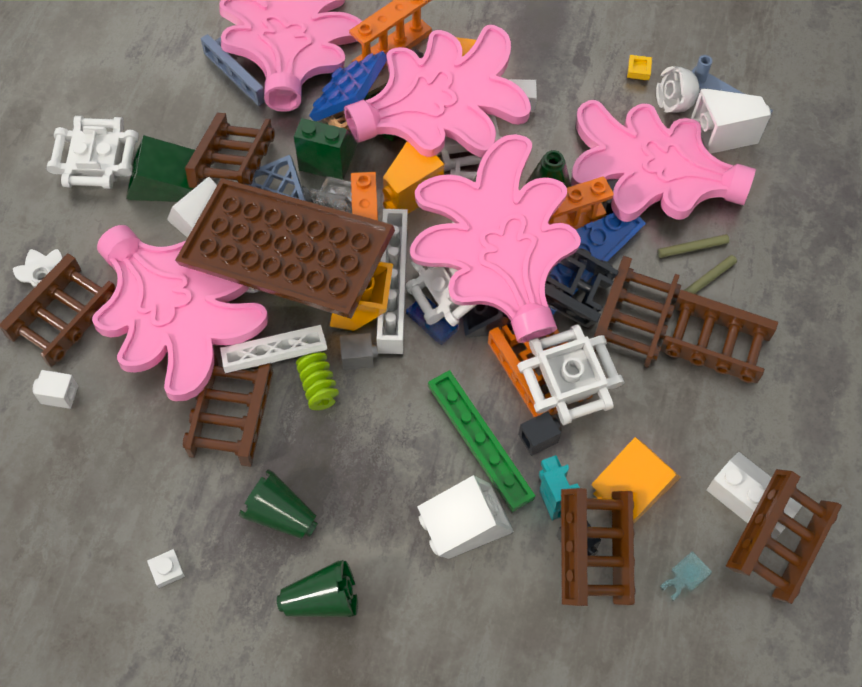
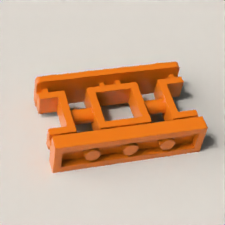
(583, 203)
(501, 344)

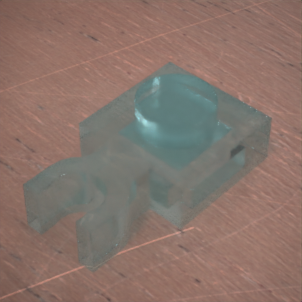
(688, 573)

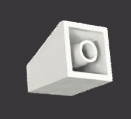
(730, 119)
(189, 208)
(464, 518)

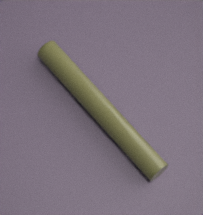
(693, 246)
(711, 275)

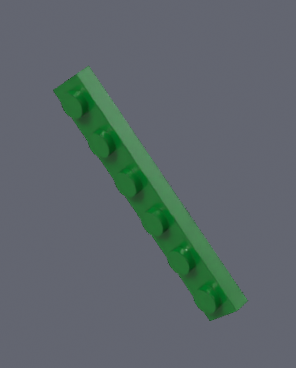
(481, 441)

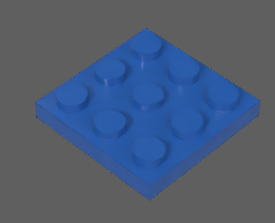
(348, 86)

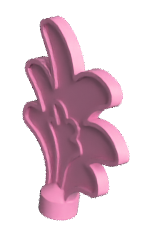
(287, 42)
(444, 95)
(654, 162)
(498, 236)
(170, 312)

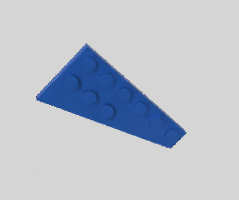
(602, 240)

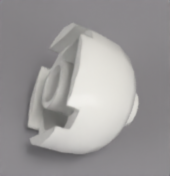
(677, 90)

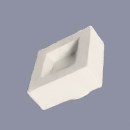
(165, 568)

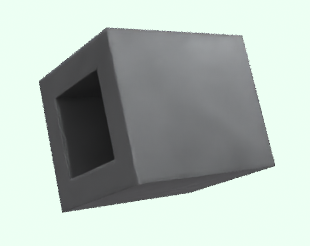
(357, 351)

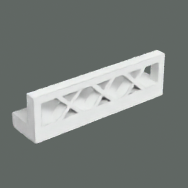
(273, 349)

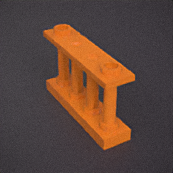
(380, 22)
(364, 194)

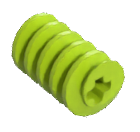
(317, 380)

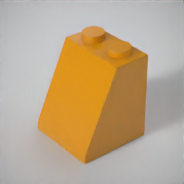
(405, 175)
(372, 302)
(636, 471)

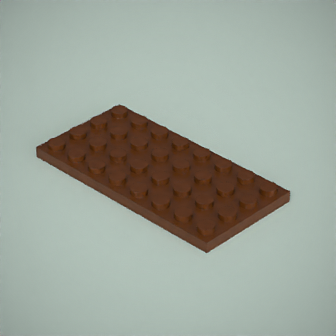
(286, 247)

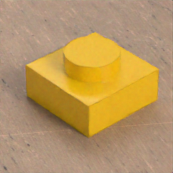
(639, 67)

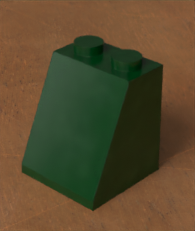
(323, 149)
(159, 171)

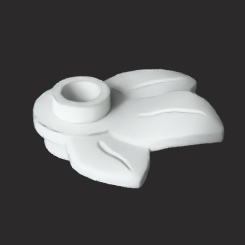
(36, 266)

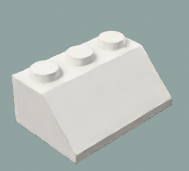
(741, 488)

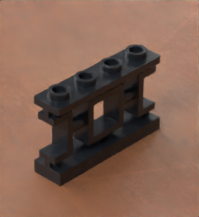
(559, 296)

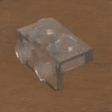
(334, 194)

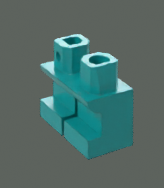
(553, 479)

